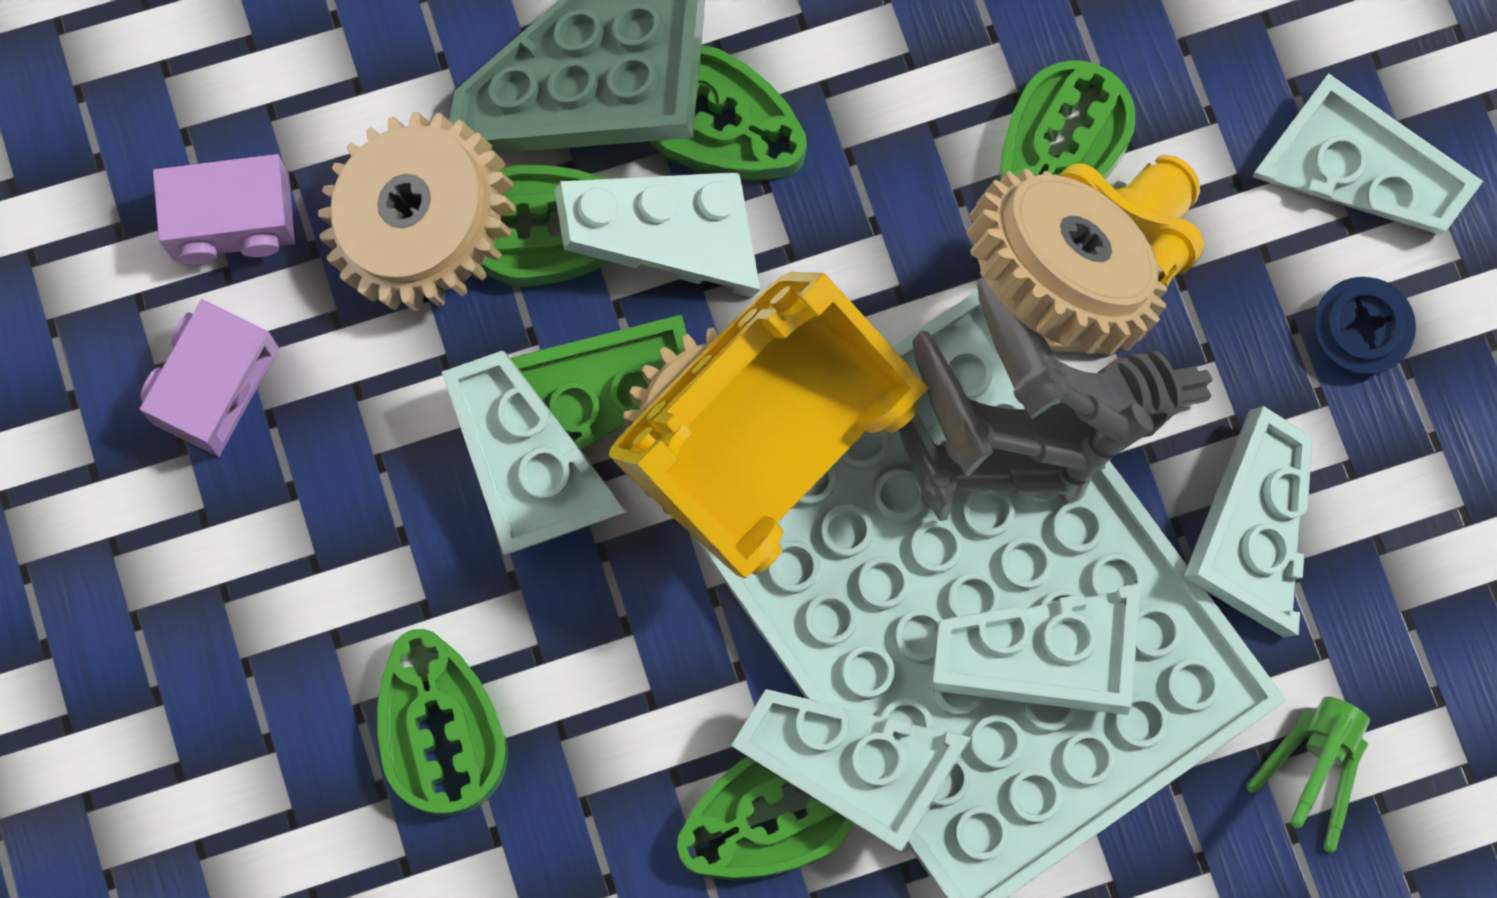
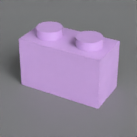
(224, 208)
(208, 377)

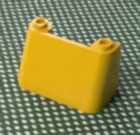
(766, 417)

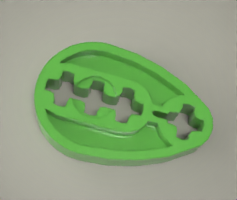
(759, 116)
(1039, 118)
(541, 256)
(404, 747)
(753, 851)

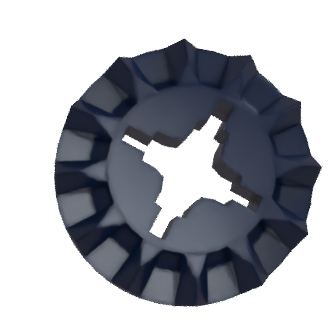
(1377, 302)

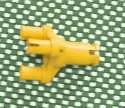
(1156, 204)

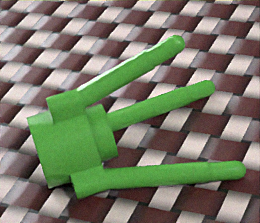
(1333, 734)

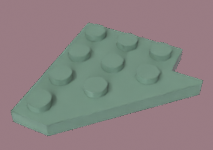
(590, 77)

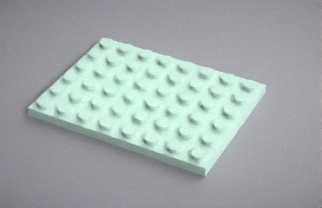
(875, 571)

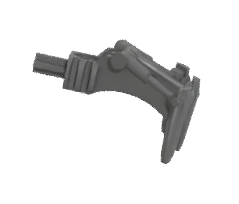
(1045, 444)

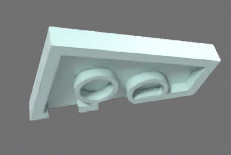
(1367, 161)
(664, 222)
(523, 457)
(1253, 524)
(1046, 654)
(854, 762)

